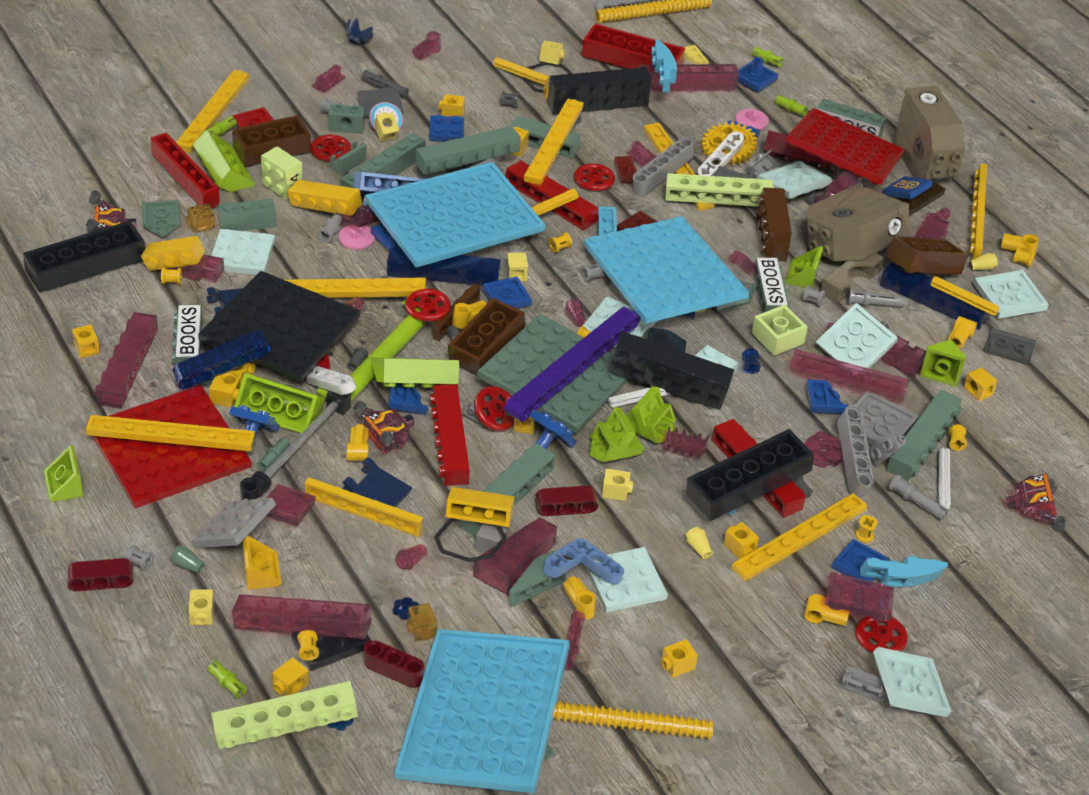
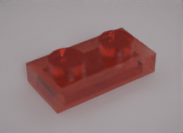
(625, 168)

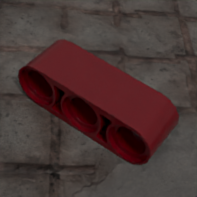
(566, 500)
(100, 574)
(393, 664)

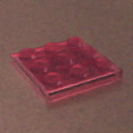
(859, 596)

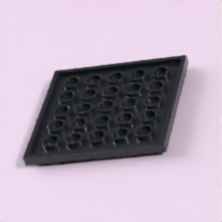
(294, 320)

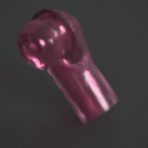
(943, 214)

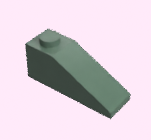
(533, 582)

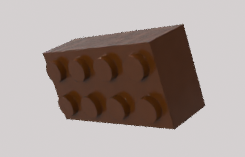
(257, 139)
(774, 223)
(927, 255)
(486, 335)

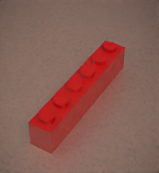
(184, 170)
(577, 212)
(450, 436)
(733, 439)

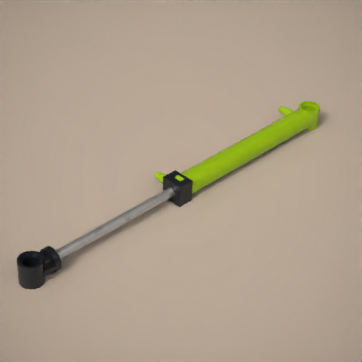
(255, 486)

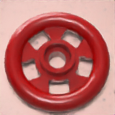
(330, 146)
(594, 177)
(427, 305)
(490, 421)
(882, 639)

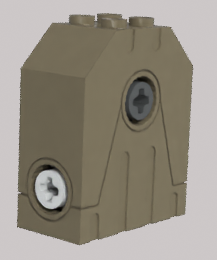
(929, 134)
(856, 223)

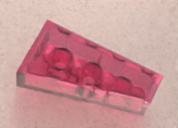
(516, 555)

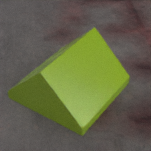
(804, 268)
(943, 363)
(63, 477)

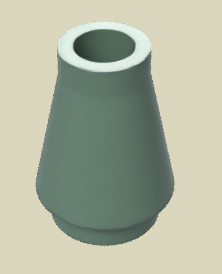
(187, 559)

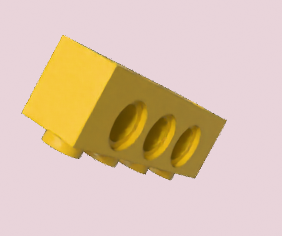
(226, 386)

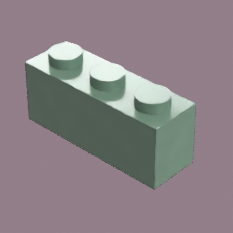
(247, 215)

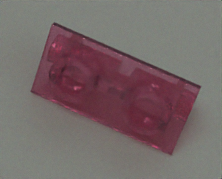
(328, 79)
(639, 153)

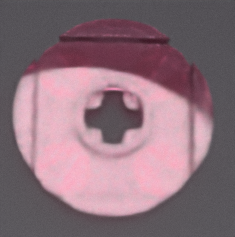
(827, 442)

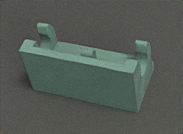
(349, 160)

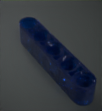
(221, 359)

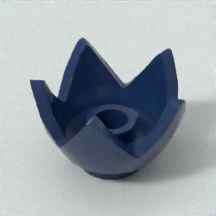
(355, 35)

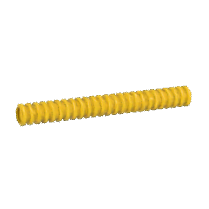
(649, 9)
(634, 720)

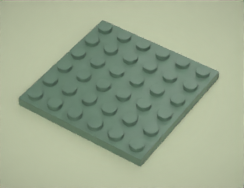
(537, 349)

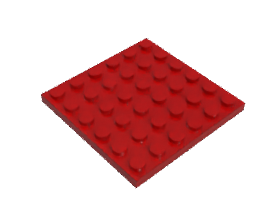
(845, 146)
(158, 469)

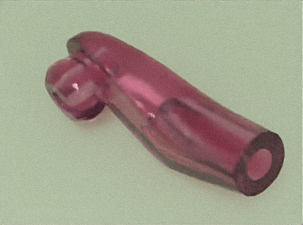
(747, 264)

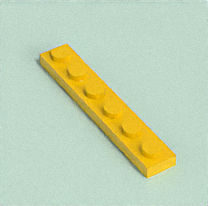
(365, 507)

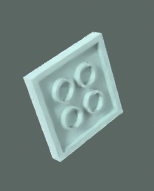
(796, 179)
(244, 250)
(1012, 293)
(607, 309)
(857, 338)
(638, 585)
(911, 682)

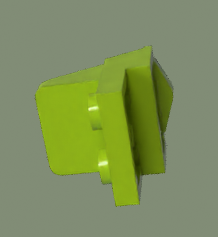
(652, 417)
(614, 439)

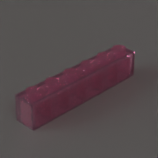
(699, 77)
(126, 360)
(849, 374)
(299, 615)

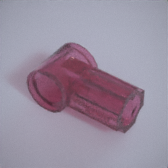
(430, 45)

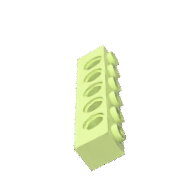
(715, 189)
(284, 715)

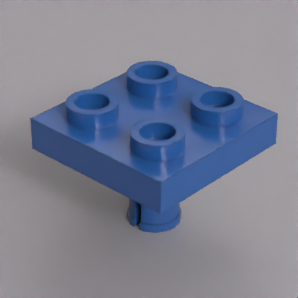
(756, 75)
(254, 420)
(551, 430)

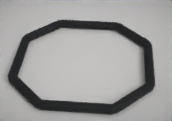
(541, 64)
(473, 559)

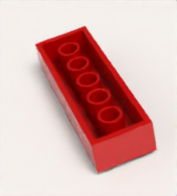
(623, 48)

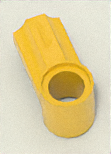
(1027, 243)
(465, 313)
(962, 331)
(358, 446)
(580, 597)
(817, 611)

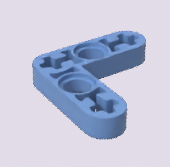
(583, 552)

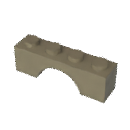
(839, 280)

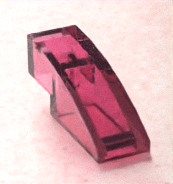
(208, 267)

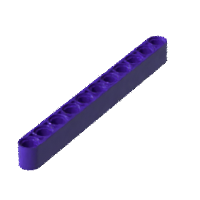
(571, 364)

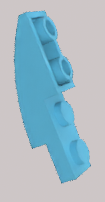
(664, 65)
(909, 573)

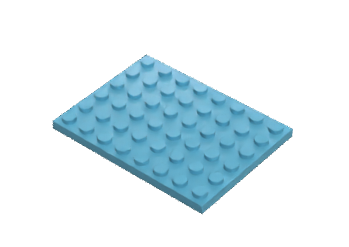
(454, 213)
(665, 269)
(484, 711)

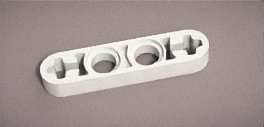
(718, 155)
(331, 380)

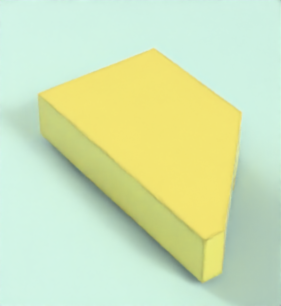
(694, 55)

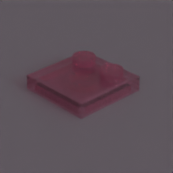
(290, 504)

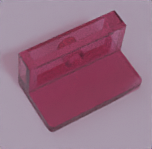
(362, 216)

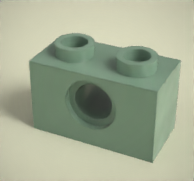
(346, 118)

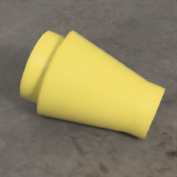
(984, 262)
(698, 541)

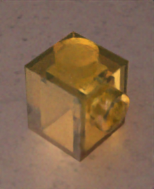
(200, 218)
(421, 622)

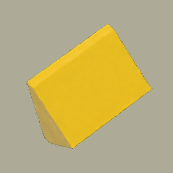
(260, 565)

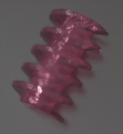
(686, 443)

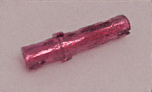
(573, 636)

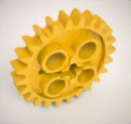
(717, 135)

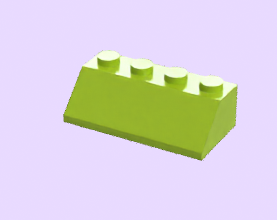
(222, 162)
(415, 371)
(288, 405)

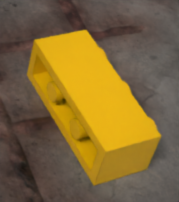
(173, 253)
(480, 506)

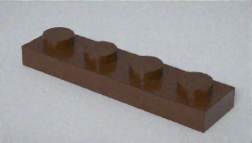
(469, 297)

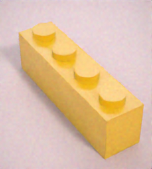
(324, 197)

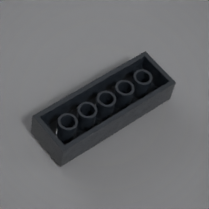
(601, 89)
(84, 256)
(671, 370)
(749, 474)

